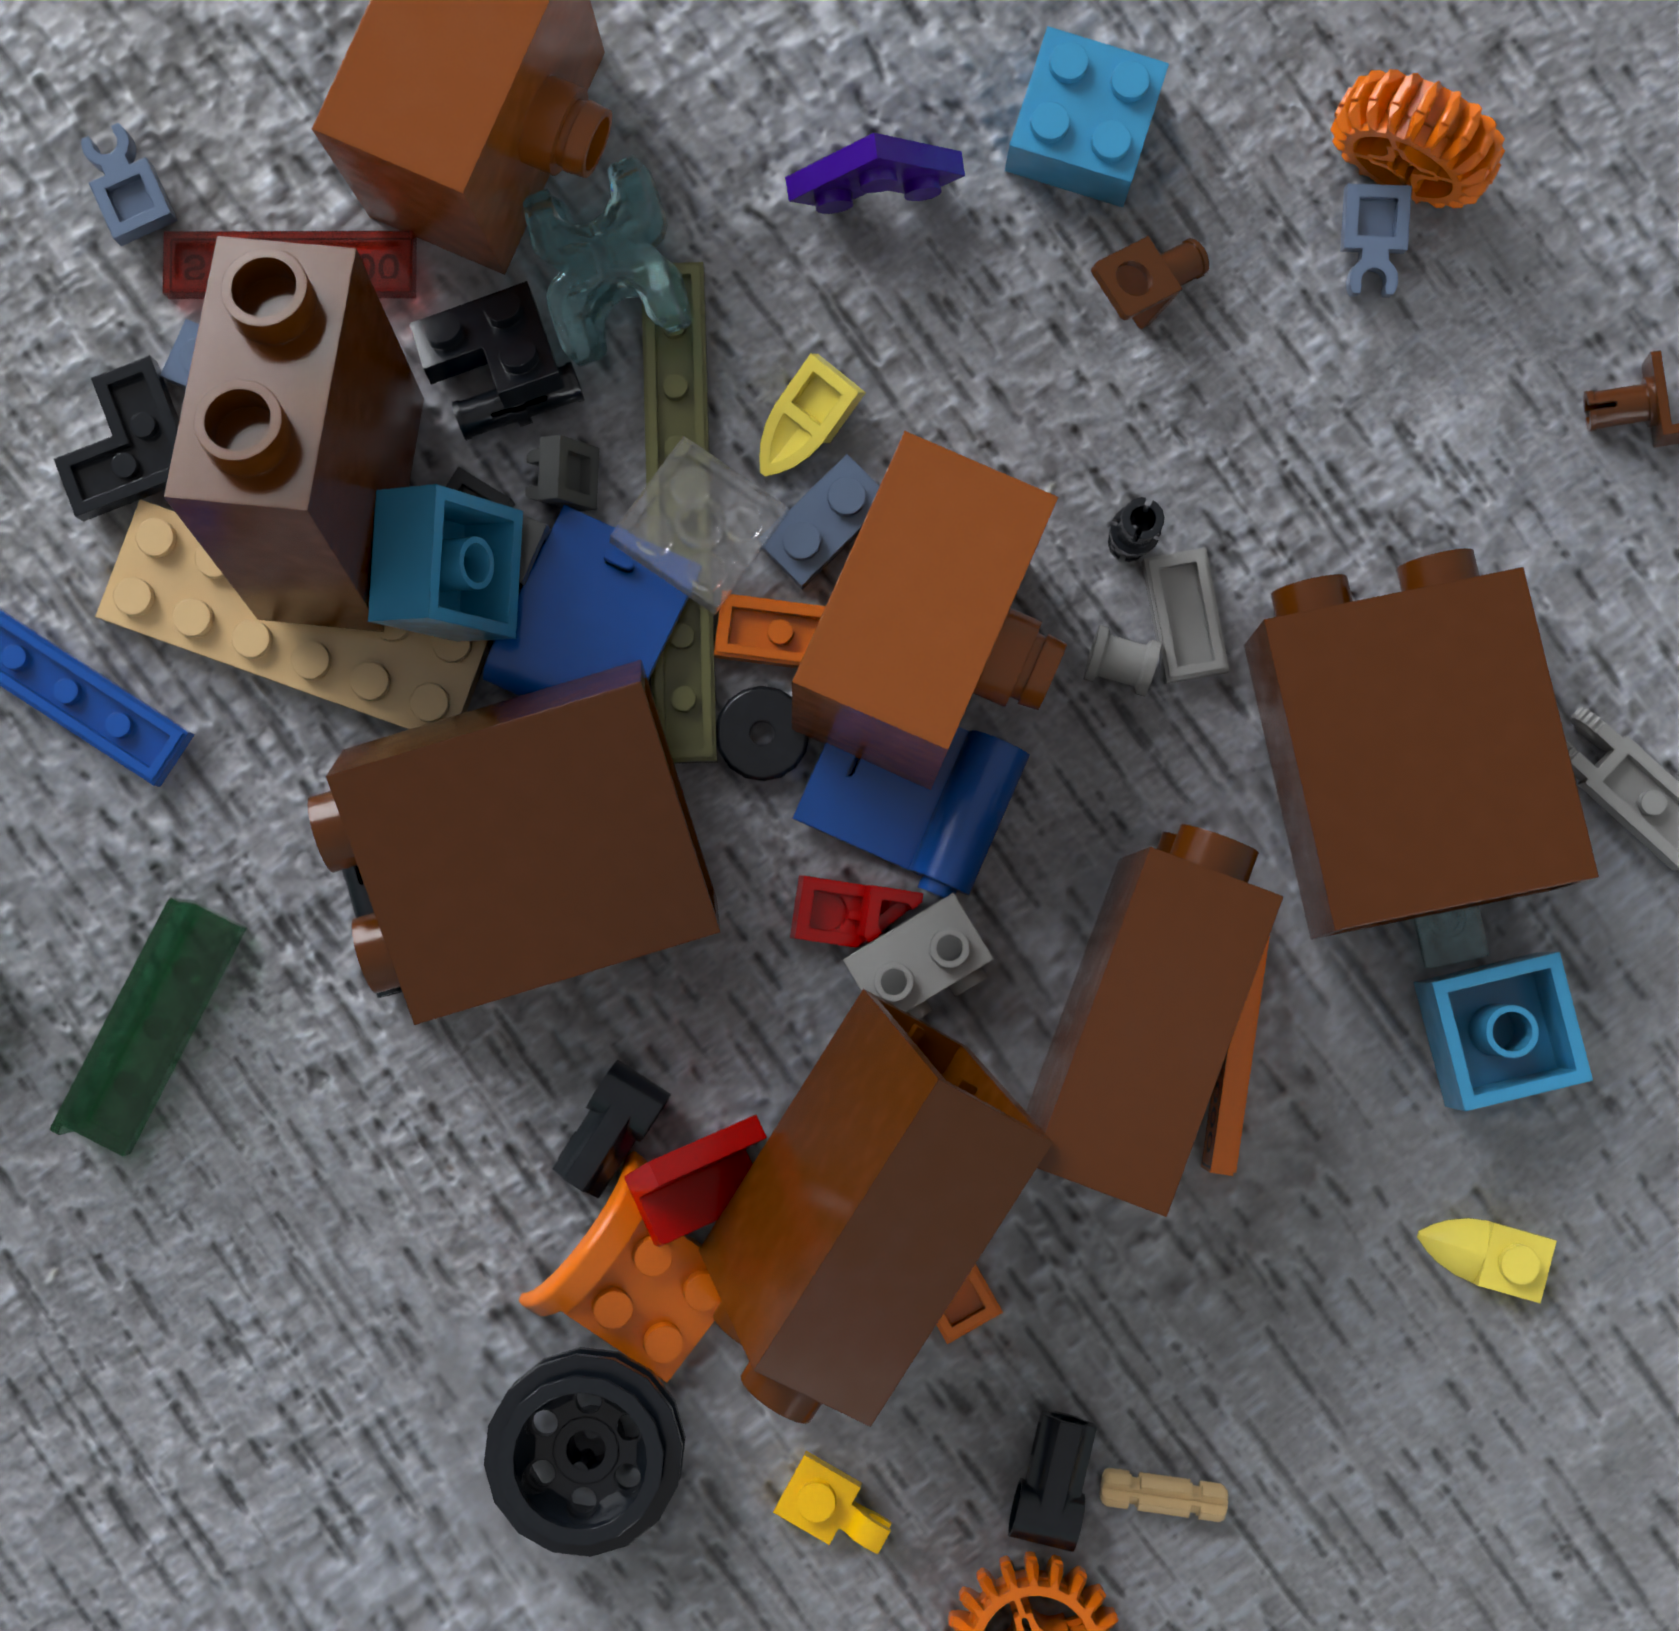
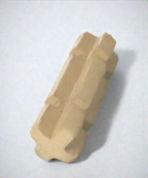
(1164, 1494)

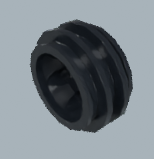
(547, 1510)

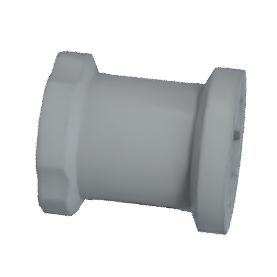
(1122, 660)

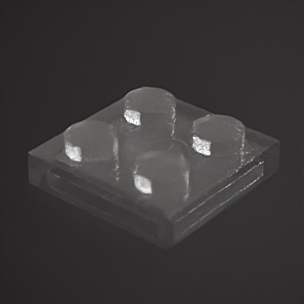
(698, 525)

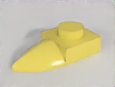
(807, 415)
(1491, 1255)

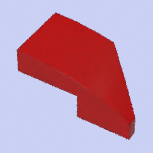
(846, 911)

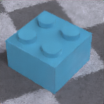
(1085, 116)
(445, 564)
(1503, 1031)

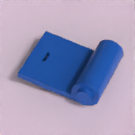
(583, 613)
(923, 830)

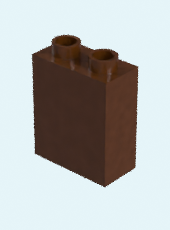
(292, 428)
(1416, 745)
(517, 844)
(1152, 1016)
(866, 1213)

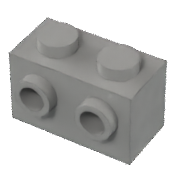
(922, 958)

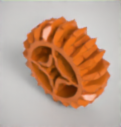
(1419, 137)
(1018, 1585)

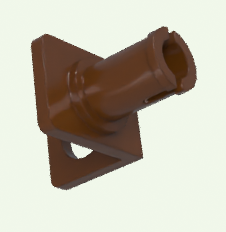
(1144, 281)
(1636, 404)

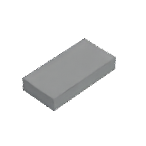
(1185, 615)

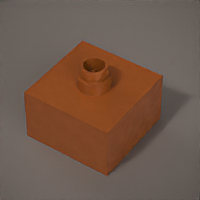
(464, 114)
(927, 614)

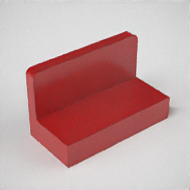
(694, 1181)

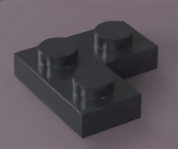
(493, 331)
(137, 454)

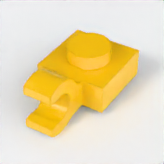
(822, 1501)

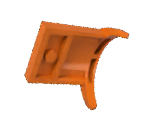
(628, 1290)

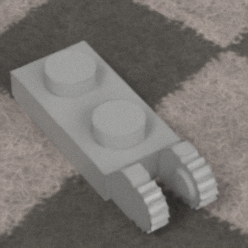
(1629, 786)

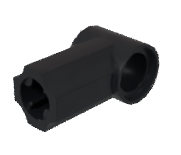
(618, 1116)
(1050, 1499)

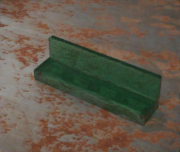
(149, 1025)

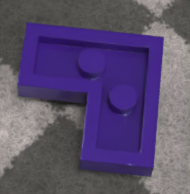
(875, 166)

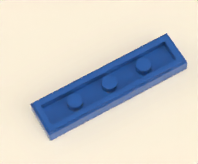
(88, 703)

